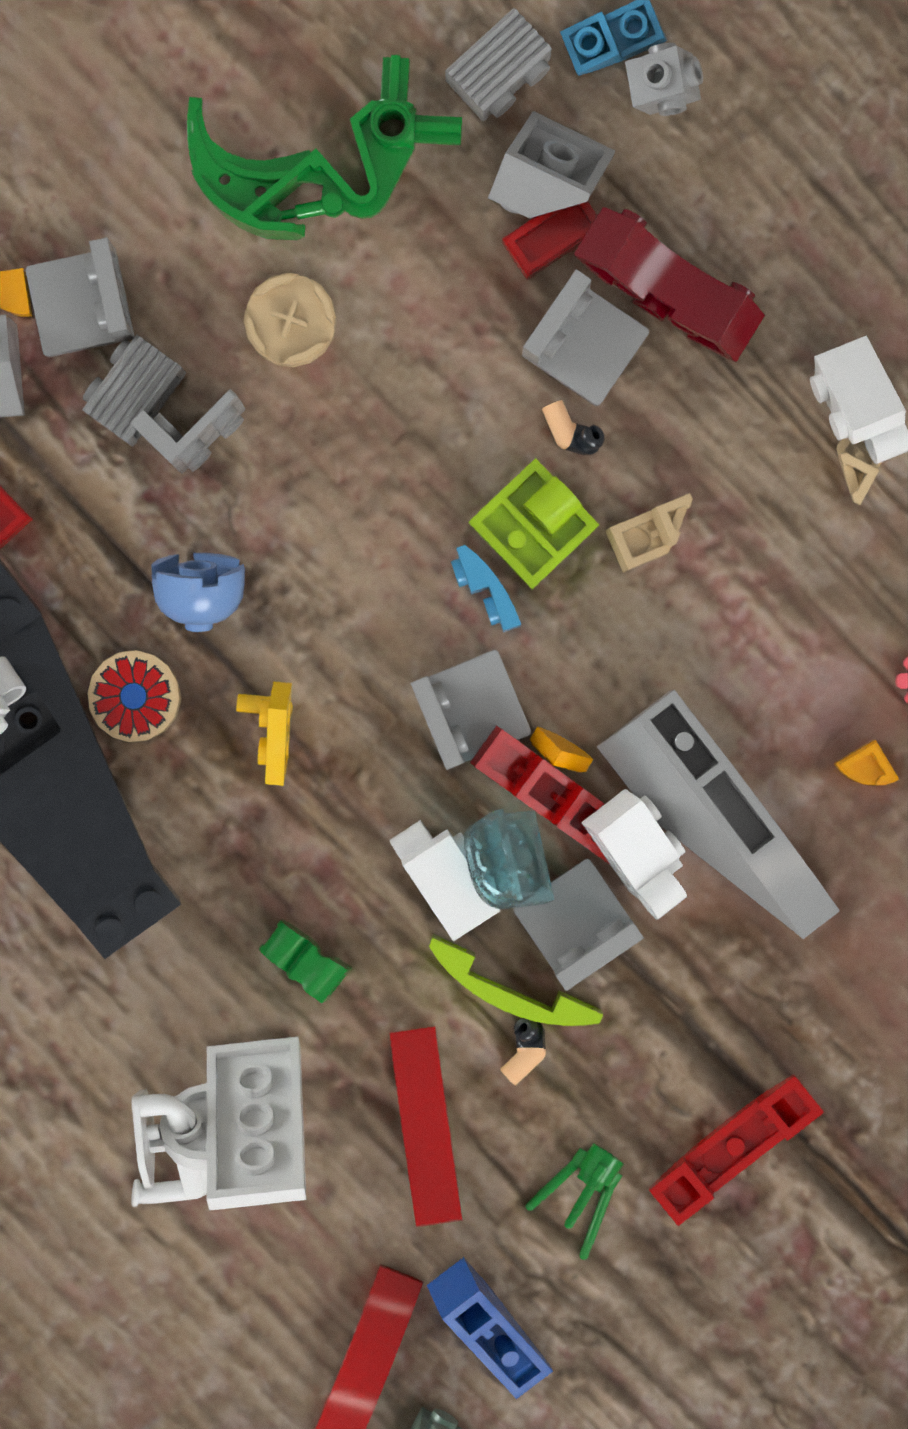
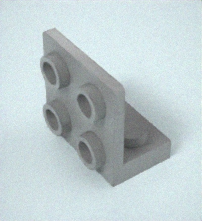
(80, 301)
(584, 340)
(192, 448)
(466, 706)
(580, 926)

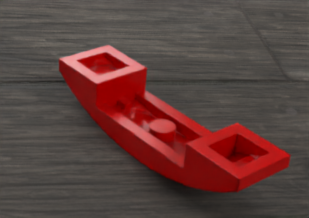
(734, 1147)
(371, 1351)

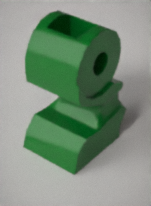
(303, 962)

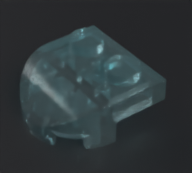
(508, 860)

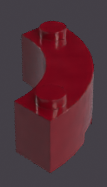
(665, 284)

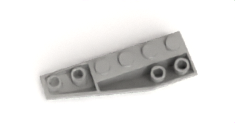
(715, 811)

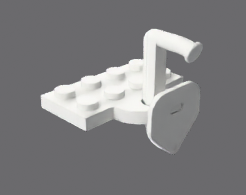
(230, 1136)

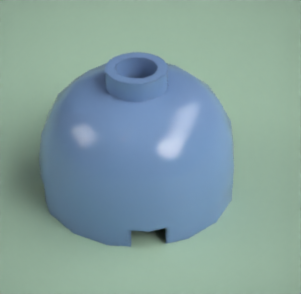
(198, 589)

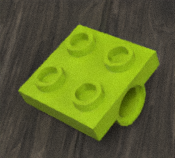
(534, 523)

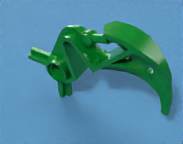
(381, 156)

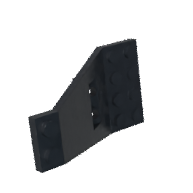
(60, 796)

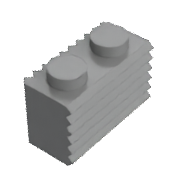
(499, 66)
(137, 382)

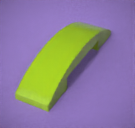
(564, 1011)

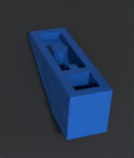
(488, 1328)

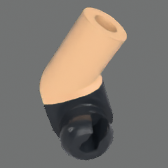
(570, 435)
(530, 1050)

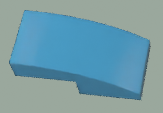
(613, 36)
(478, 576)

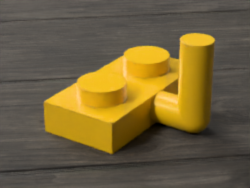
(275, 716)

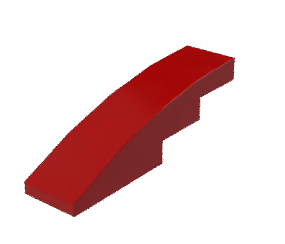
(538, 785)
(425, 1127)

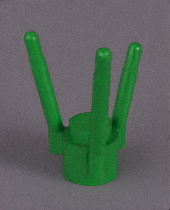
(597, 1171)

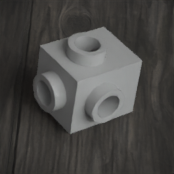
(664, 80)

